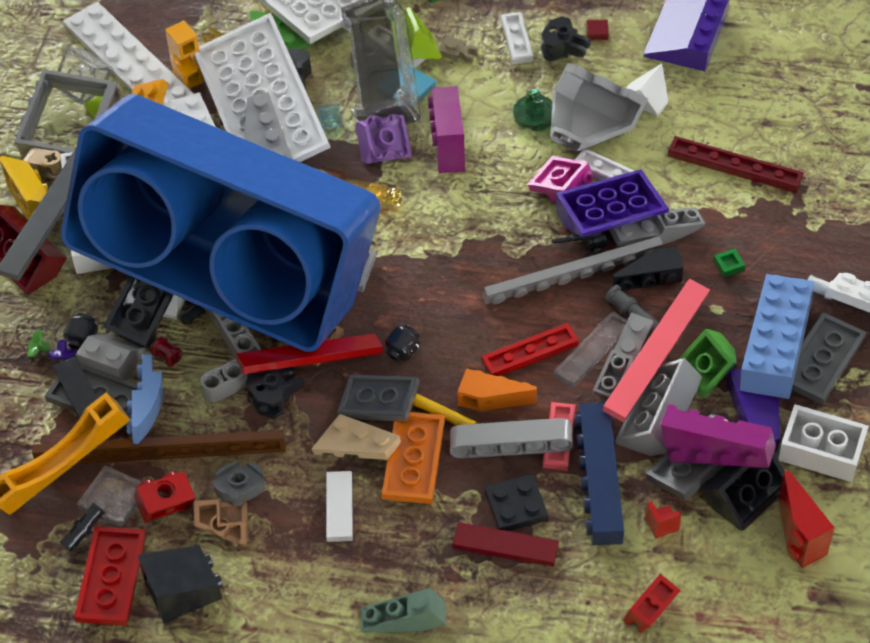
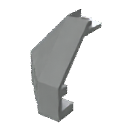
(591, 109)

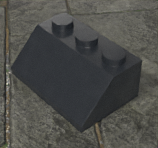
(743, 491)

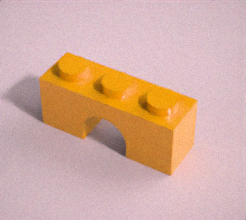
(182, 47)

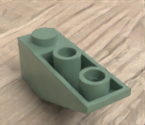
(405, 613)

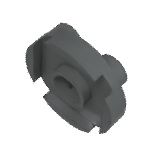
(249, 486)

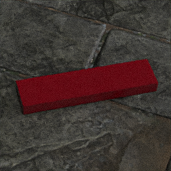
(505, 544)

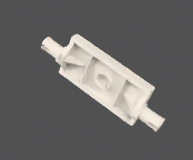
(844, 289)

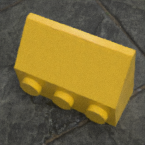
(23, 184)

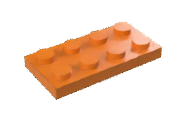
(415, 462)

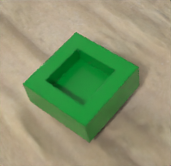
(729, 263)

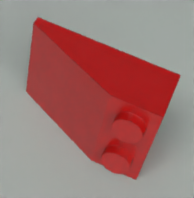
(804, 524)

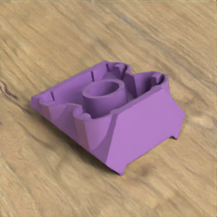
(383, 139)

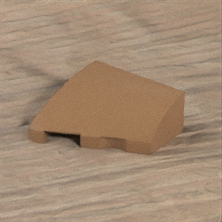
(222, 520)

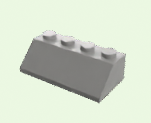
(674, 385)

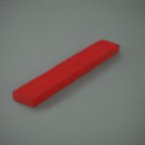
(291, 356)

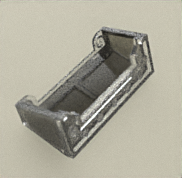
(381, 60)

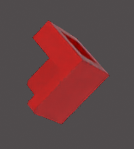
(662, 520)

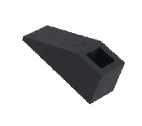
(653, 269)

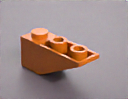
(491, 392)

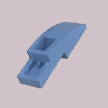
(145, 400)

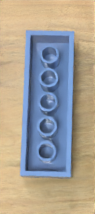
(777, 336)

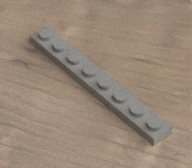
(566, 272)

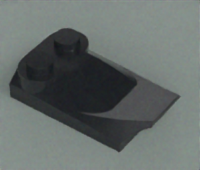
(138, 312)

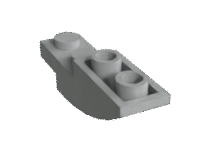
(668, 226)
(626, 350)

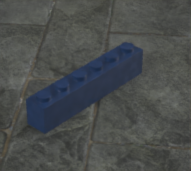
(601, 475)

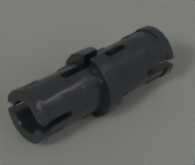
(82, 527)

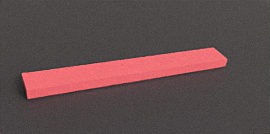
(655, 350)

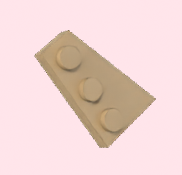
(356, 438)

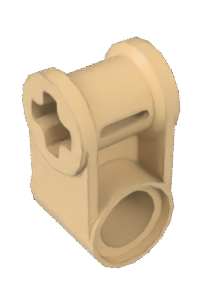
(45, 161)

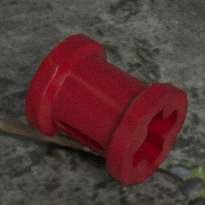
(166, 351)

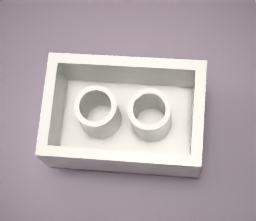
(823, 443)

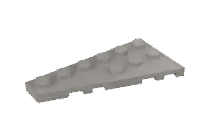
(263, 125)

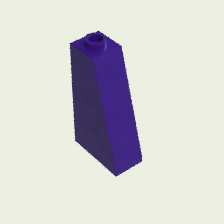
(754, 407)

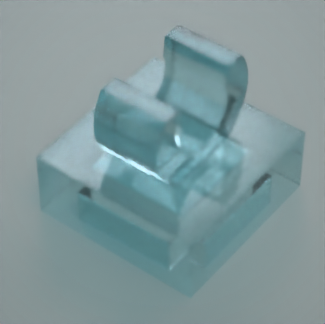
(329, 116)

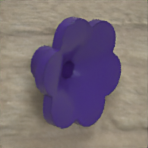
(62, 351)

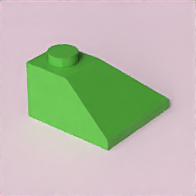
(712, 358)

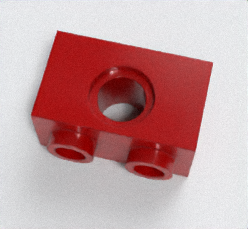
(154, 506)

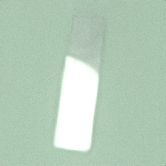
(591, 350)

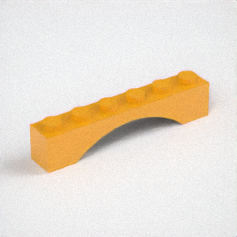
(96, 425)

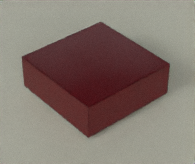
(597, 29)

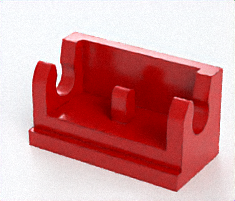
(652, 603)

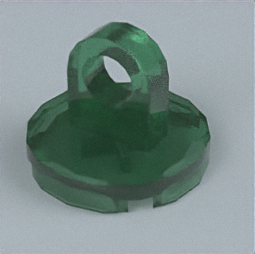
(533, 111)

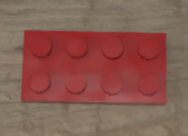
(110, 576)

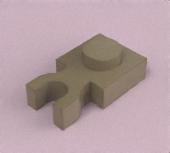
(455, 49)

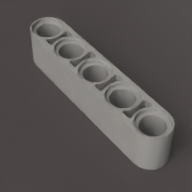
(511, 438)

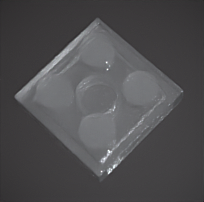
(112, 493)

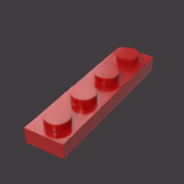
(530, 350)

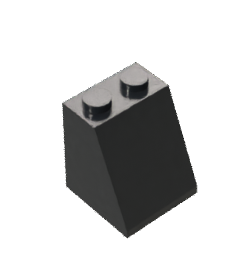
(180, 580)

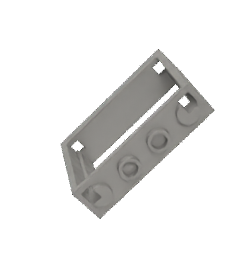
(52, 79)

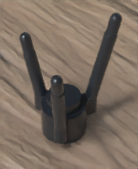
(593, 242)

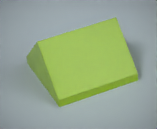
(421, 39)

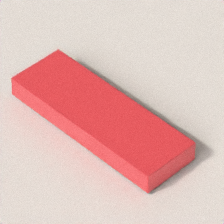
(559, 460)

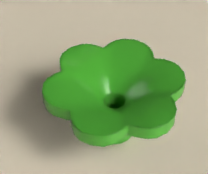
(37, 344)

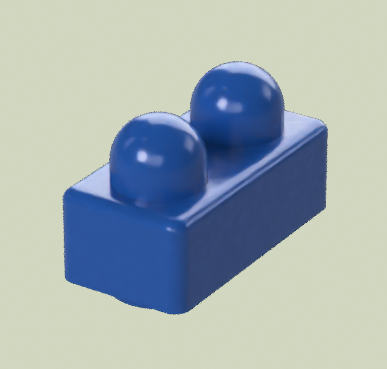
(219, 220)

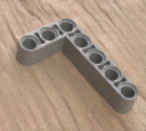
(222, 375)

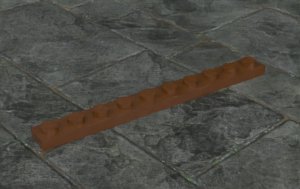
(180, 446)

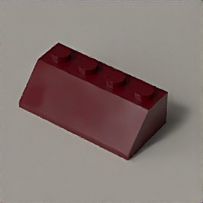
(46, 262)

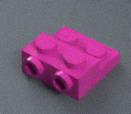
(560, 175)

